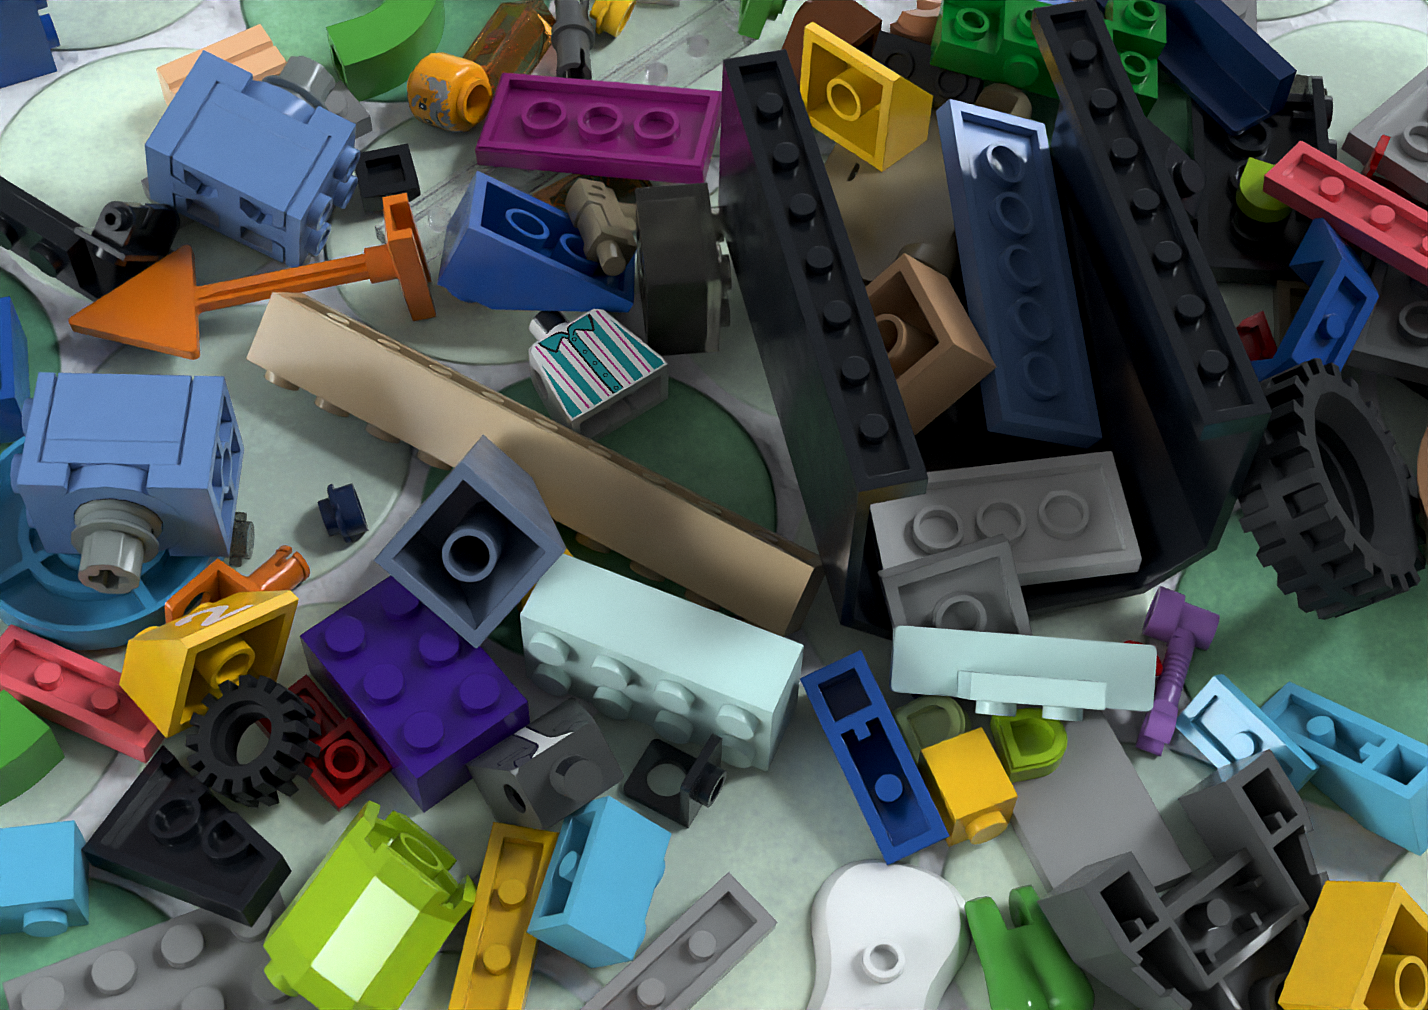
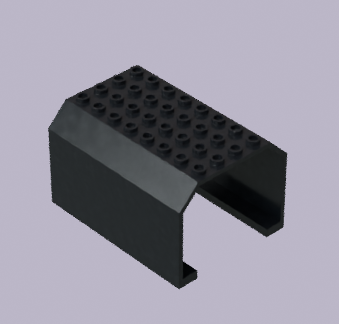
(1157, 335)

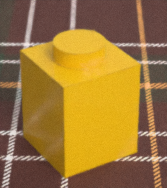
(968, 787)

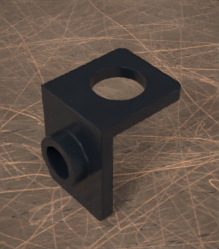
(700, 787)

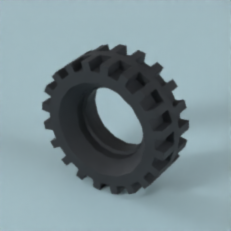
(1330, 496)

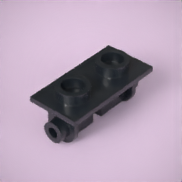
(912, 62)
(133, 232)

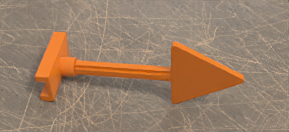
(163, 303)

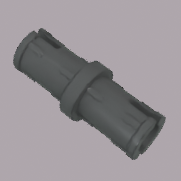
(573, 39)

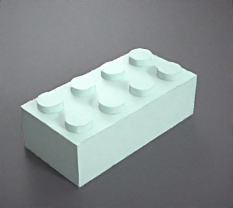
(660, 661)

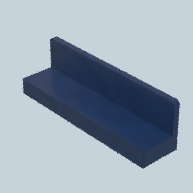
(1222, 63)

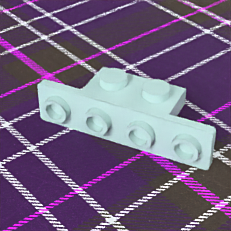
(1023, 670)

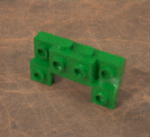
(998, 44)

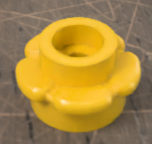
(611, 15)

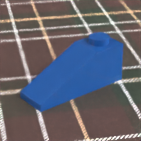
(874, 757)

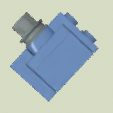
(255, 156)
(129, 470)

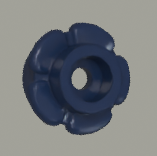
(343, 512)

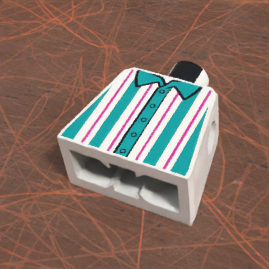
(594, 372)

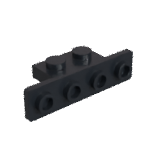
(49, 243)

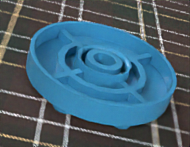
(47, 598)

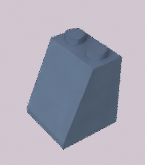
(475, 543)

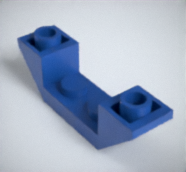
(1333, 308)

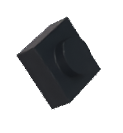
(386, 174)

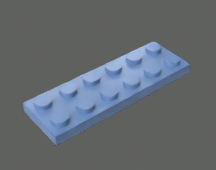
(1018, 275)

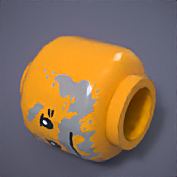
(449, 92)

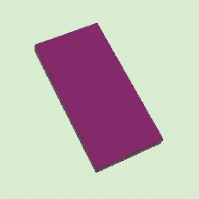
(600, 128)

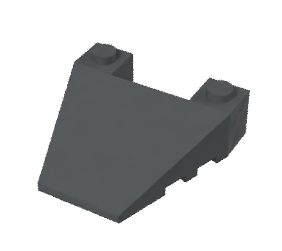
(1223, 930)

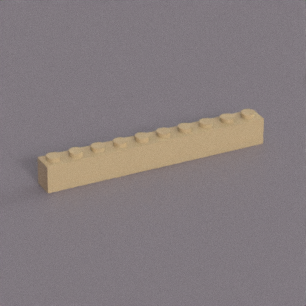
(583, 484)

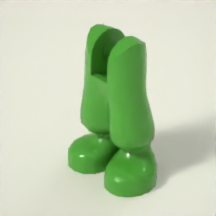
(1027, 963)

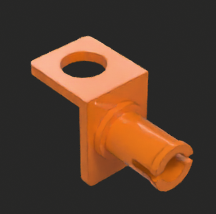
(222, 581)

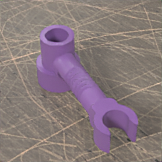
(1183, 629)

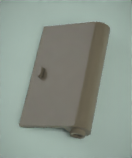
(910, 201)

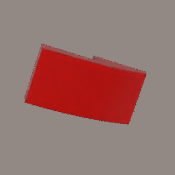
(347, 757)

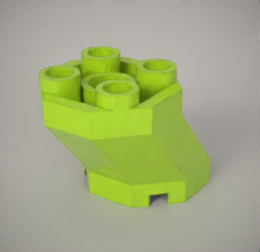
(368, 916)

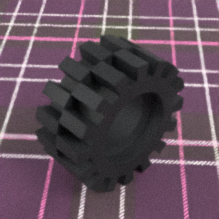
(228, 720)

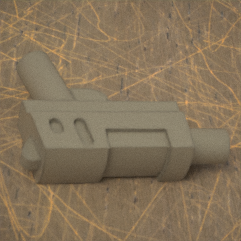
(603, 224)

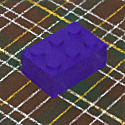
(413, 688)

